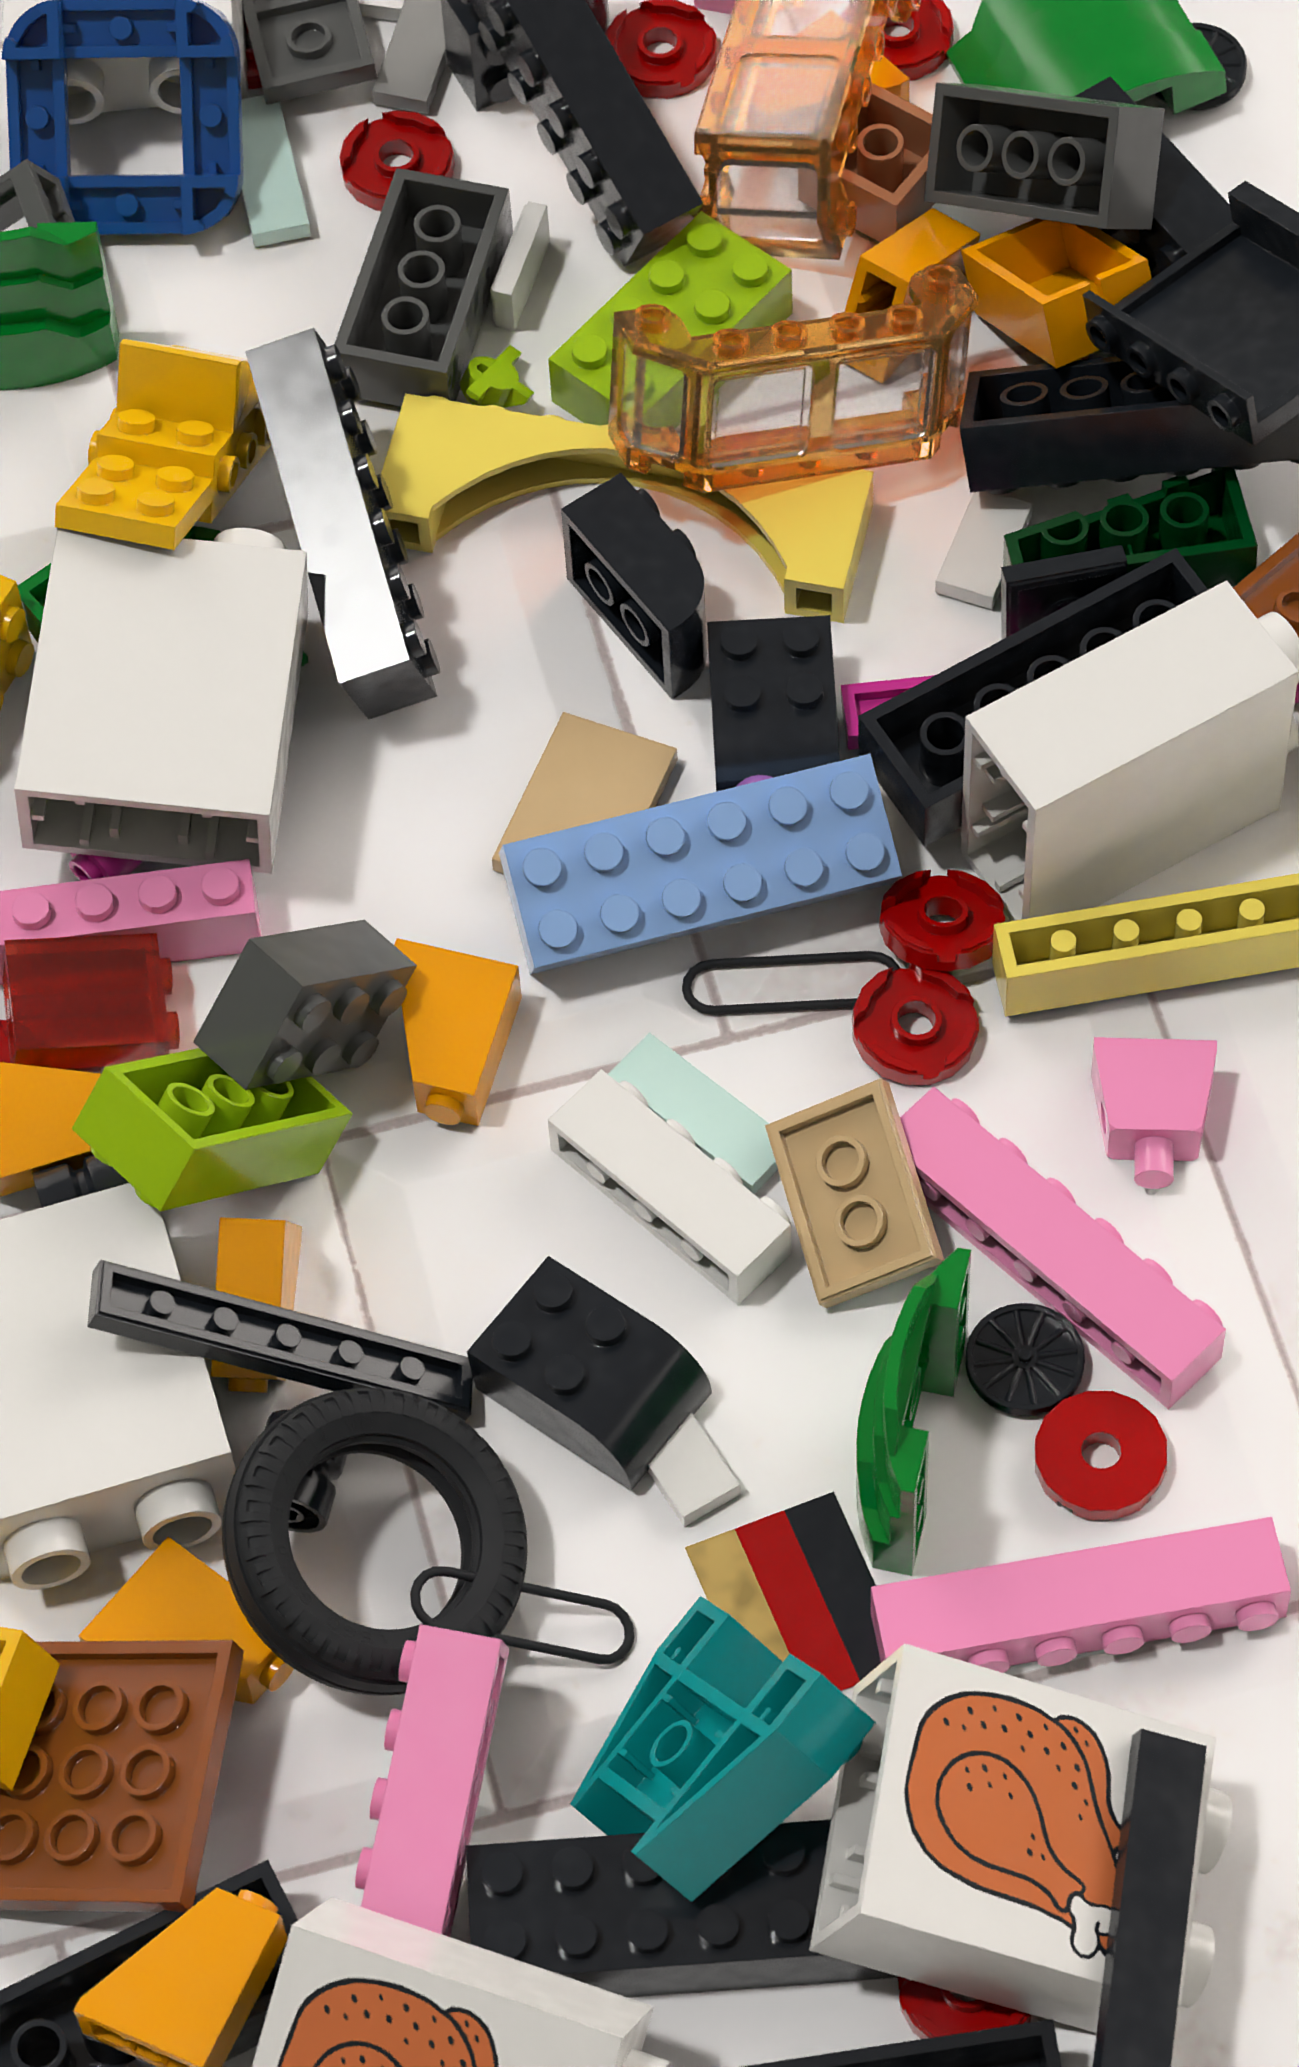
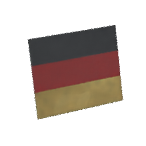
(796, 1587)

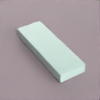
(270, 176)
(711, 1115)

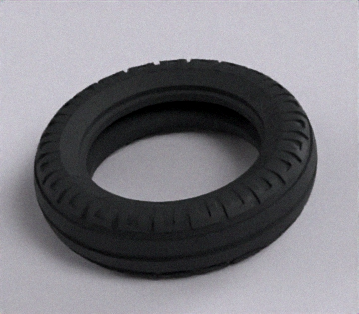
(387, 1425)

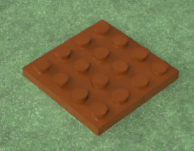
(119, 1777)

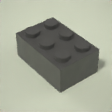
(305, 1003)

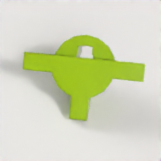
(495, 381)

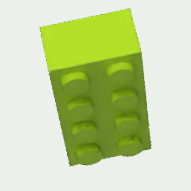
(702, 277)
(197, 1135)

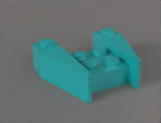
(716, 1749)

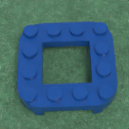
(209, 108)

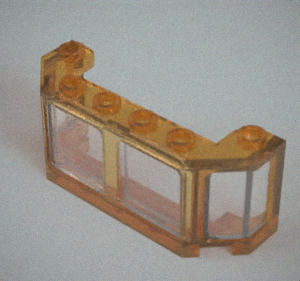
(787, 117)
(792, 392)

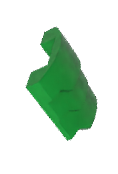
(1079, 43)
(54, 305)
(890, 1453)

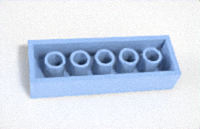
(699, 863)

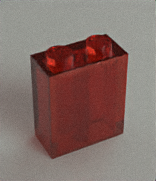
(87, 1001)

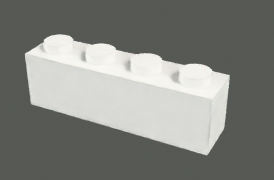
(671, 1185)

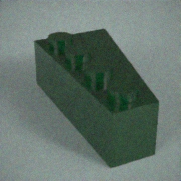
(1196, 516)

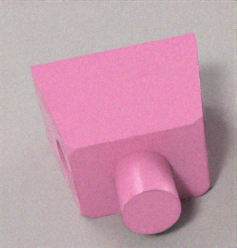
(1152, 1101)

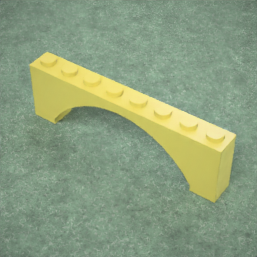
(465, 457)

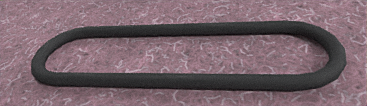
(777, 960)
(538, 1590)

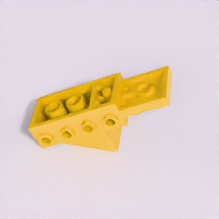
(172, 447)

